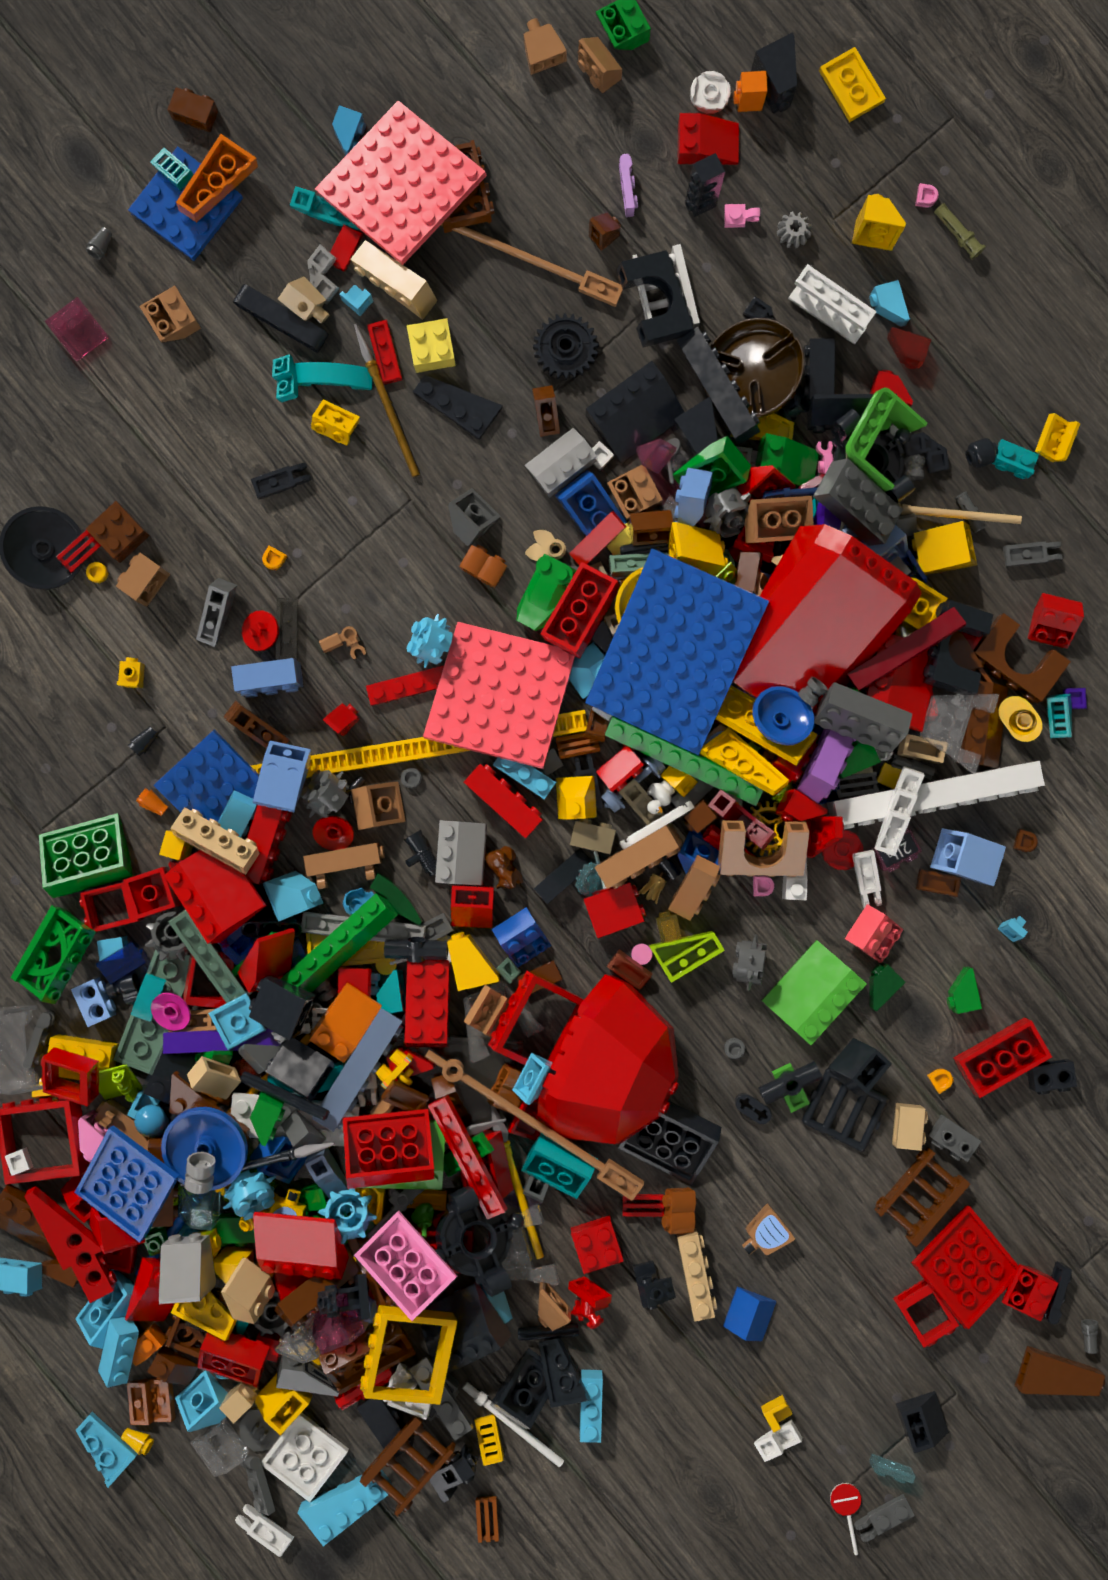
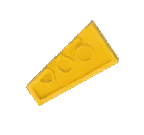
(741, 759)

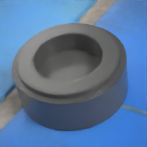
(411, 778)
(734, 1048)

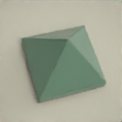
(508, 970)

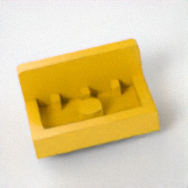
(1057, 438)

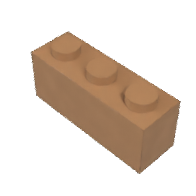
(695, 888)

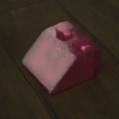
(76, 329)
(336, 1331)

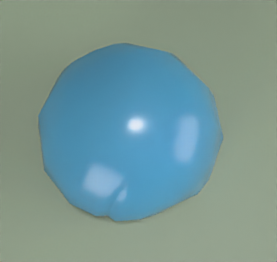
(355, 899)
(151, 1121)

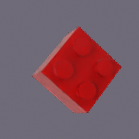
(596, 1244)

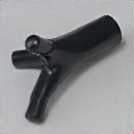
(356, 784)

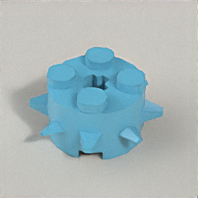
(429, 640)
(250, 1194)
(346, 1202)

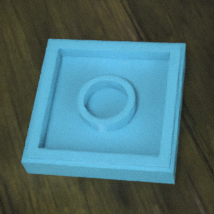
(234, 1022)

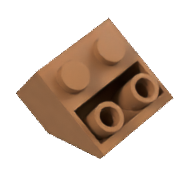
(598, 63)
(170, 316)
(635, 492)

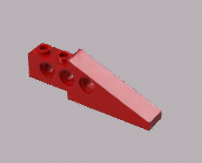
(58, 1229)

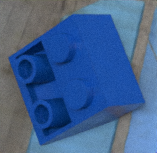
(521, 937)

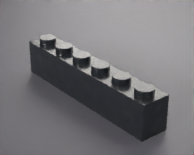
(718, 386)

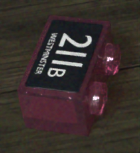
(907, 851)

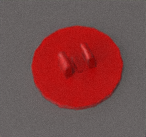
(260, 630)

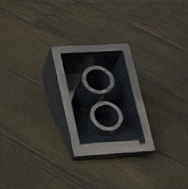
(159, 1078)
(523, 1391)

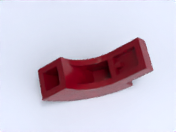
(730, 810)

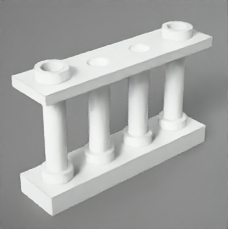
(685, 287)
(831, 304)

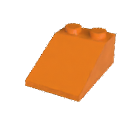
(344, 1022)

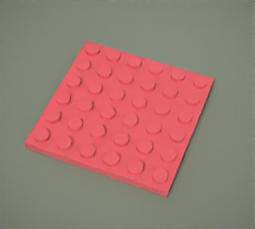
(400, 182)
(499, 695)

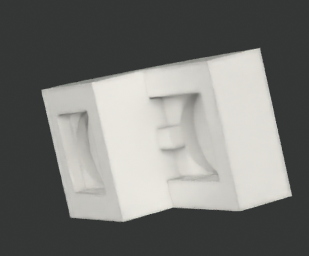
(774, 1443)

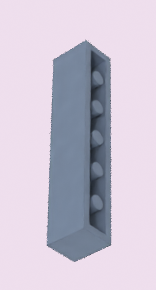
(358, 1068)

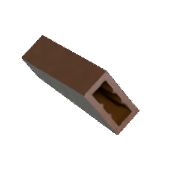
(1056, 1375)

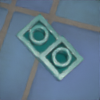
(286, 378)
(150, 988)

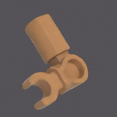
(336, 640)

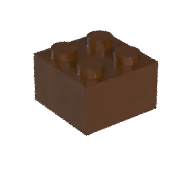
(117, 532)

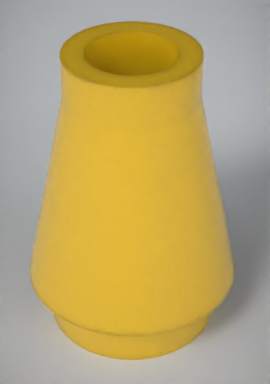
(138, 1441)

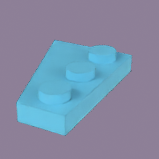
(106, 1447)

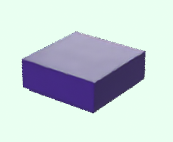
(1078, 697)

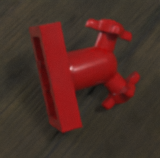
(592, 1299)

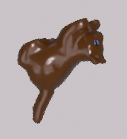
(501, 863)

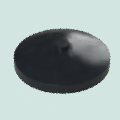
(33, 542)

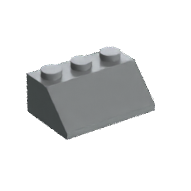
(561, 462)
(461, 853)

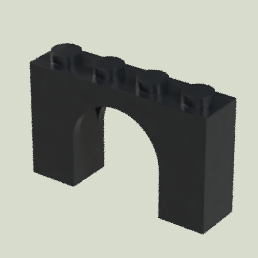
(658, 271)
(940, 667)

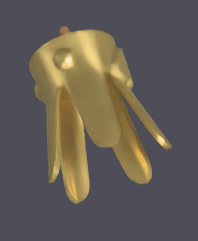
(655, 885)

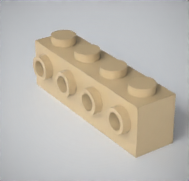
(215, 840)
(695, 1275)

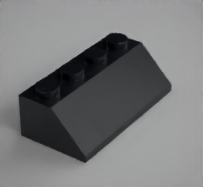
(828, 408)

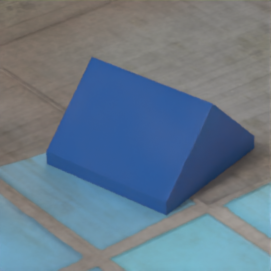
(749, 1315)

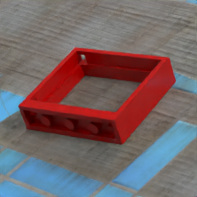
(516, 1004)
(7, 1144)

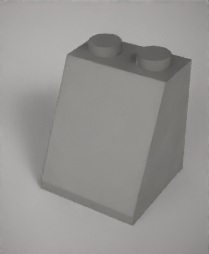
(186, 1269)

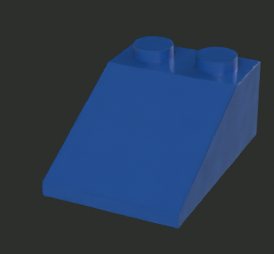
(587, 502)

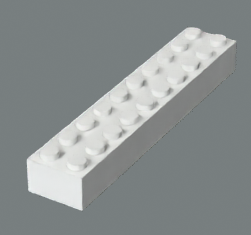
(944, 793)

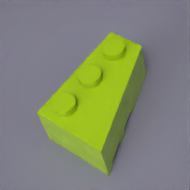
(686, 954)

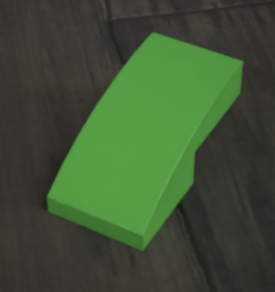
(793, 1102)

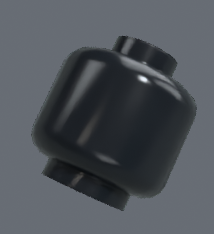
(981, 453)

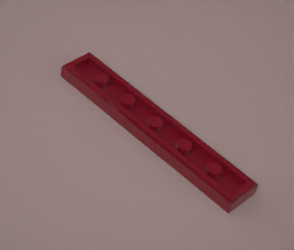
(906, 649)

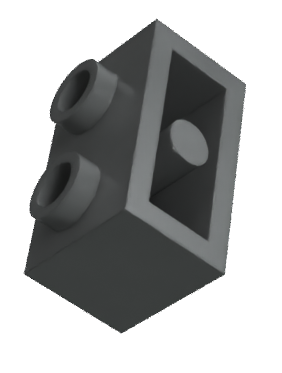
(953, 1137)

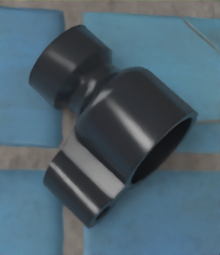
(127, 986)

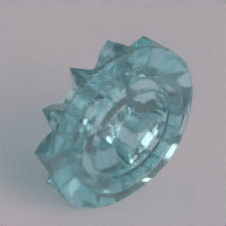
(593, 880)

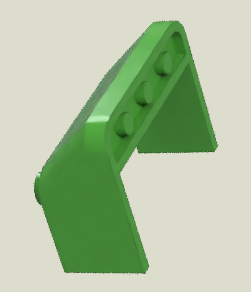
(882, 411)

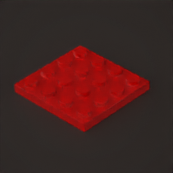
(966, 1267)

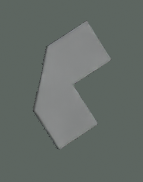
(318, 266)

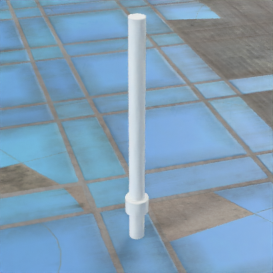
(481, 1399)

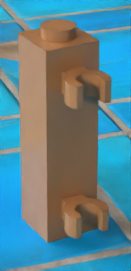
(344, 859)
(115, 1114)

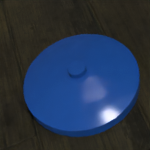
(209, 1132)

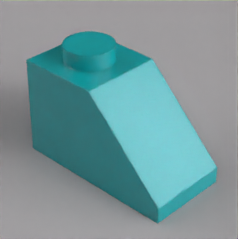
(393, 993)

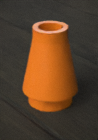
(151, 802)

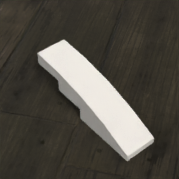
(899, 811)

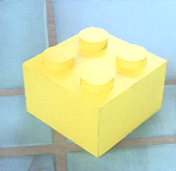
(431, 345)

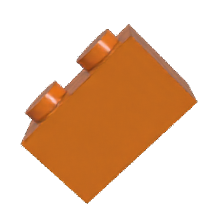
(751, 91)

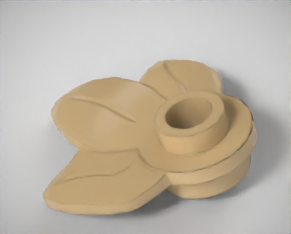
(544, 545)

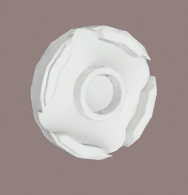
(710, 92)

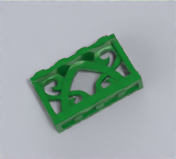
(35, 959)

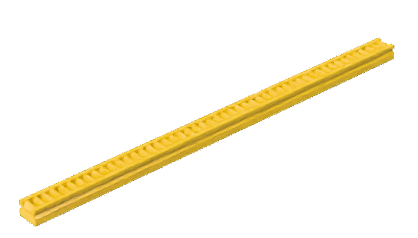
(412, 749)

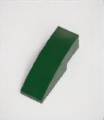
(397, 898)

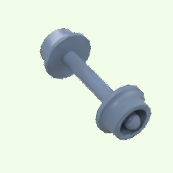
(652, 765)

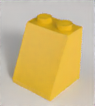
(697, 547)
(945, 548)
(470, 963)

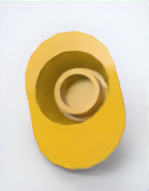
(1020, 718)

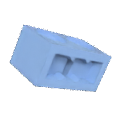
(89, 1004)

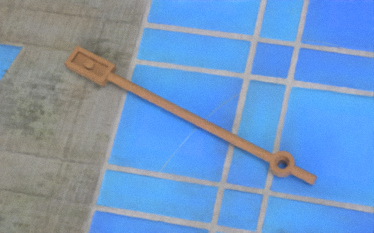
(590, 284)
(610, 1173)

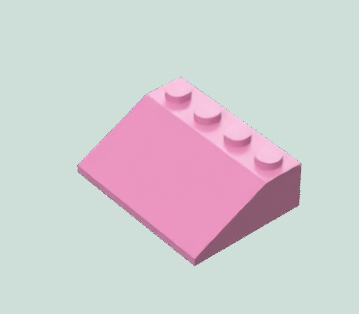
(405, 1265)

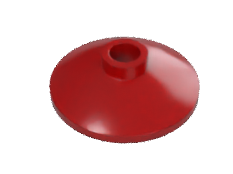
(333, 839)

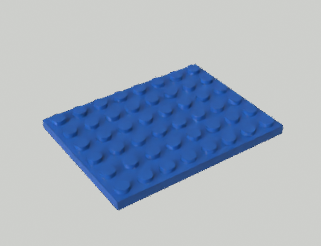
(676, 651)

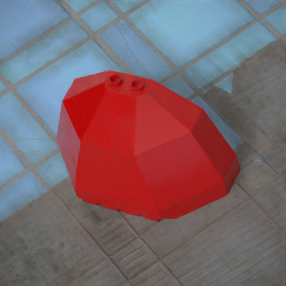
(613, 1068)

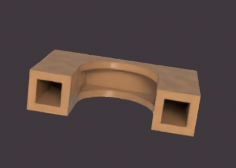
(786, 861)

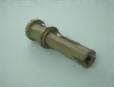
(965, 237)

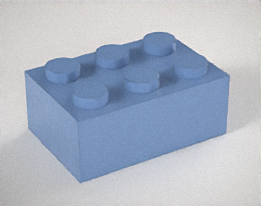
(267, 677)

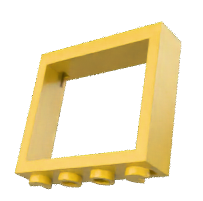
(434, 1395)

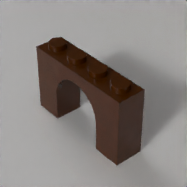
(992, 655)

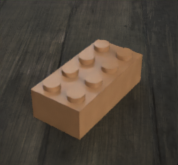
(643, 853)

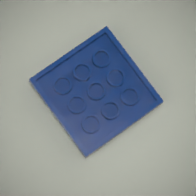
(159, 211)
(208, 778)
(126, 1183)

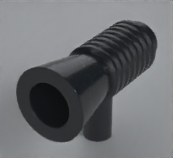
(422, 853)

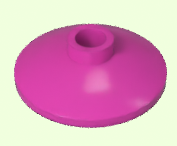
(170, 1011)

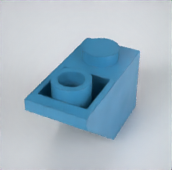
(348, 127)

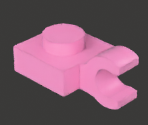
(736, 215)
(827, 457)

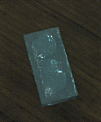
(888, 1467)

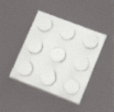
(304, 1456)

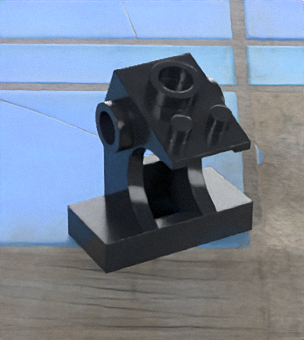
(652, 1290)
(356, 1297)
(463, 1467)

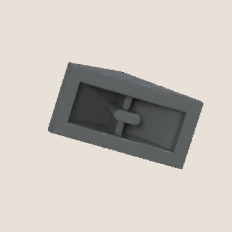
(258, 1055)
(301, 1131)
(535, 1188)

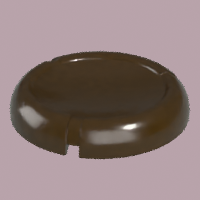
(763, 362)

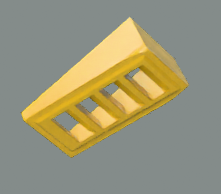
(492, 1457)

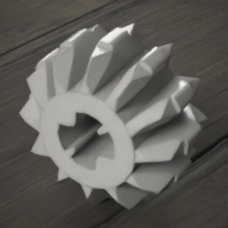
(789, 235)

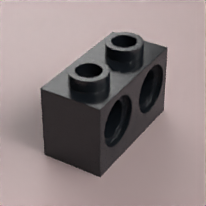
(1051, 1070)

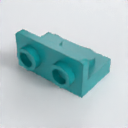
(1015, 459)

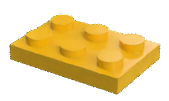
(852, 84)

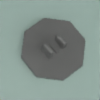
(256, 1432)

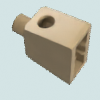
(304, 300)

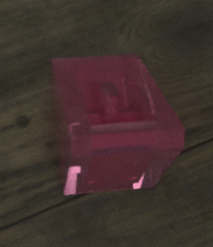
(655, 454)

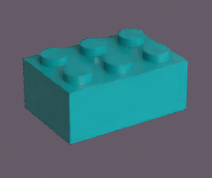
(557, 1167)

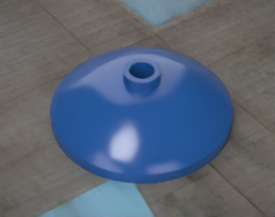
(789, 709)

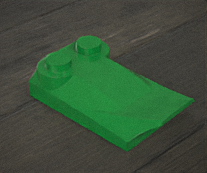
(544, 592)

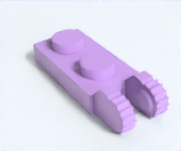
(627, 185)

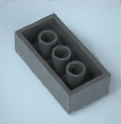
(858, 502)
(862, 718)

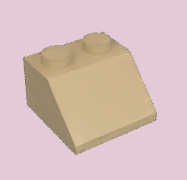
(248, 1292)

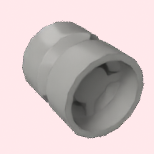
(199, 1172)

